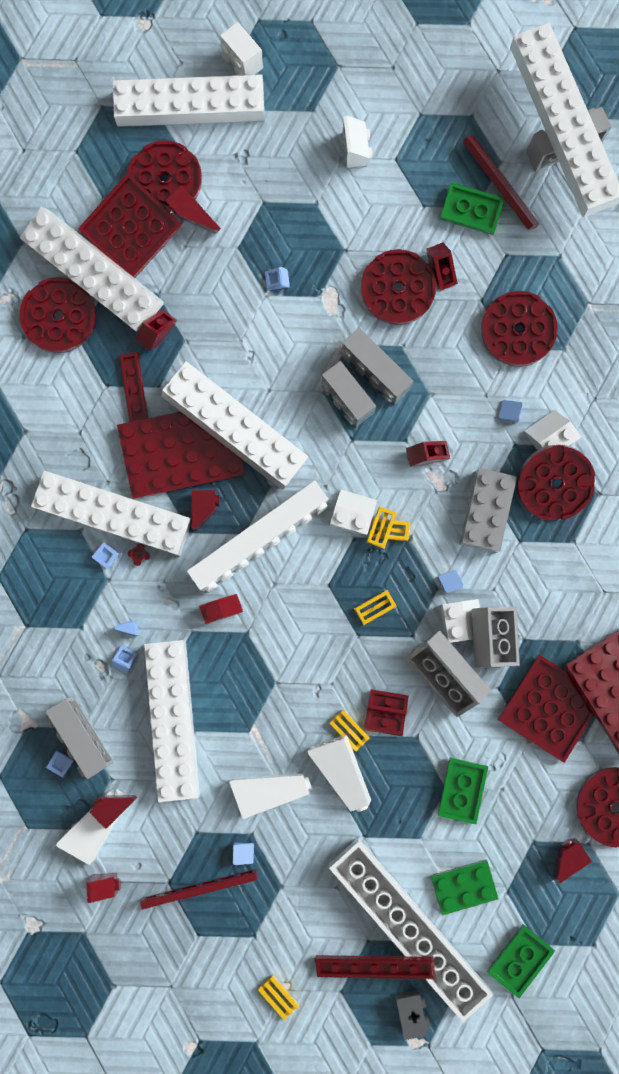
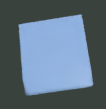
(277, 278)
(510, 411)
(450, 581)
(128, 627)
(124, 659)
(243, 853)

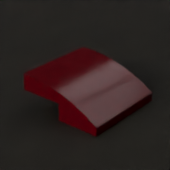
(386, 712)

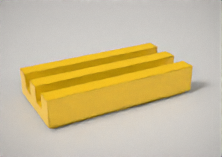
(392, 537)
(376, 543)
(361, 615)
(360, 742)
(289, 1010)

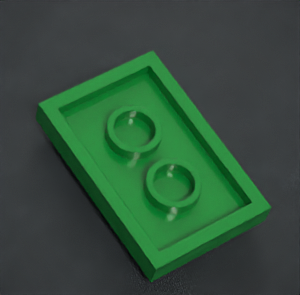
(472, 208)
(462, 790)
(464, 887)
(520, 961)

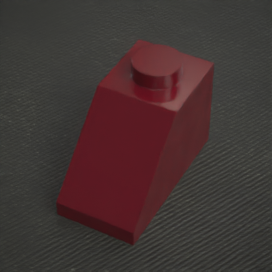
(442, 264)
(155, 329)
(427, 453)
(203, 506)
(221, 609)
(110, 808)
(570, 859)
(102, 887)

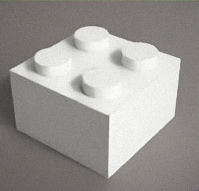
(241, 51)

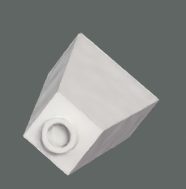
(342, 771)
(266, 792)
(86, 837)

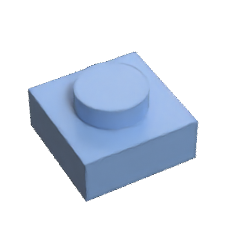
(105, 555)
(60, 763)

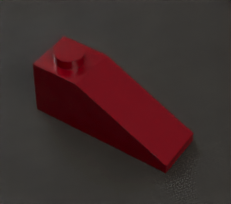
(188, 209)

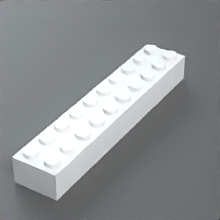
(566, 119)
(410, 928)

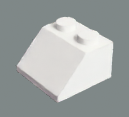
(356, 142)
(552, 430)
(353, 513)
(458, 620)

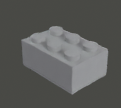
(347, 394)
(495, 637)

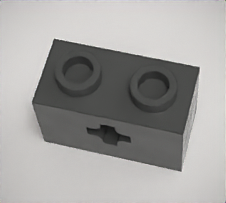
(412, 1026)

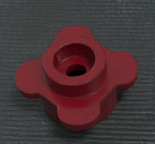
(138, 549)

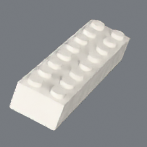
(188, 100)
(91, 269)
(234, 425)
(111, 513)
(258, 537)
(172, 721)

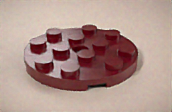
(170, 159)
(403, 268)
(522, 309)
(68, 331)
(552, 463)
(595, 806)

